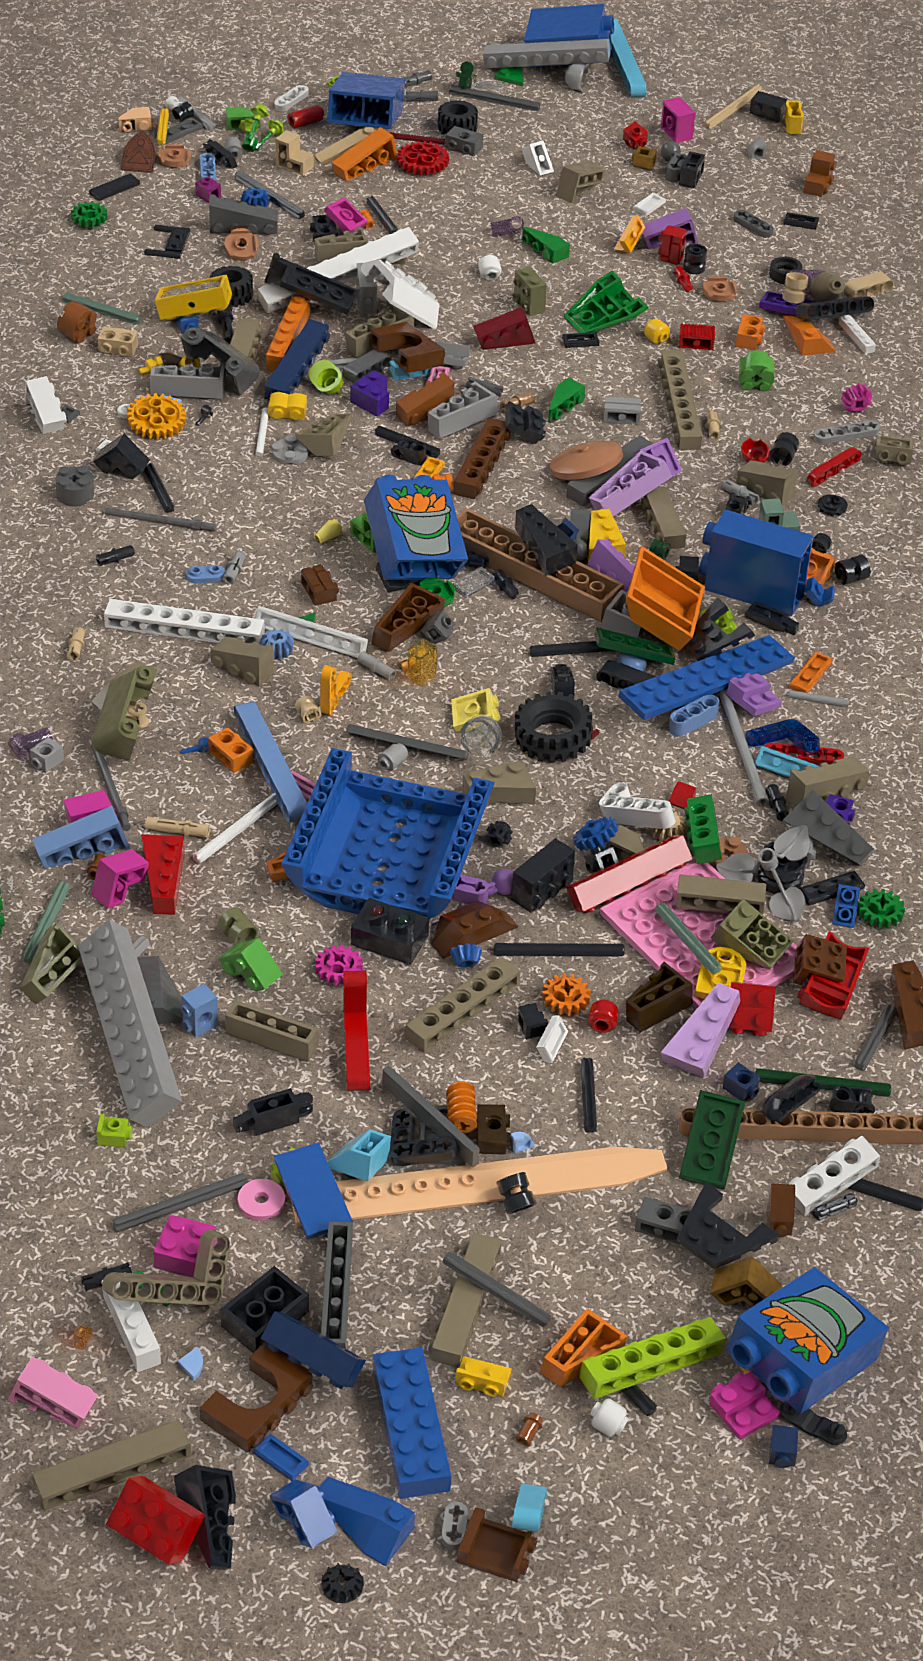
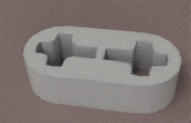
(449, 1525)

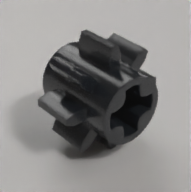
(499, 833)

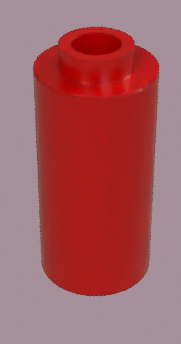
(305, 116)

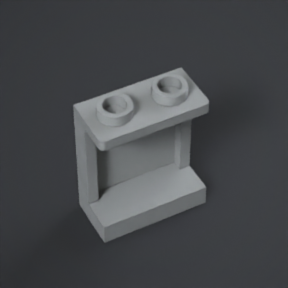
(367, 292)

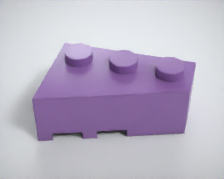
(679, 219)

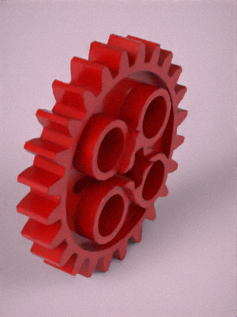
(422, 158)

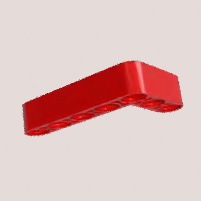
(356, 1030)

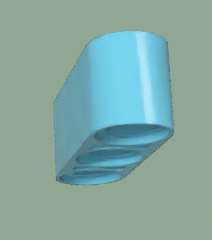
(529, 1507)

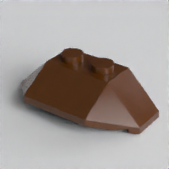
(471, 926)

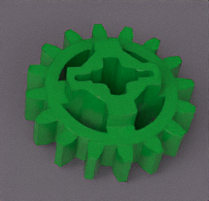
(89, 214)
(871, 911)

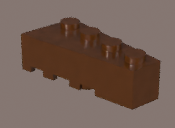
(406, 617)

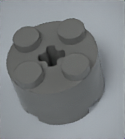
(74, 485)

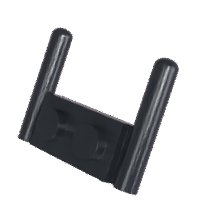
(175, 244)

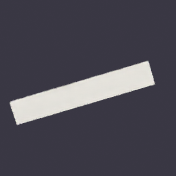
(312, 632)

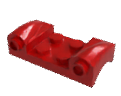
(830, 995)

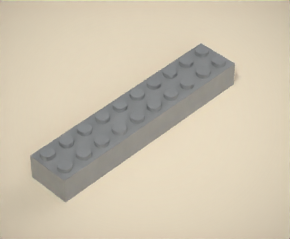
(129, 1024)

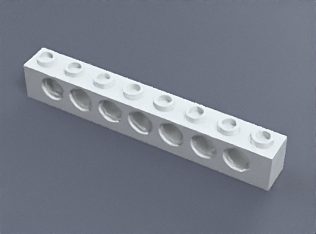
(181, 622)

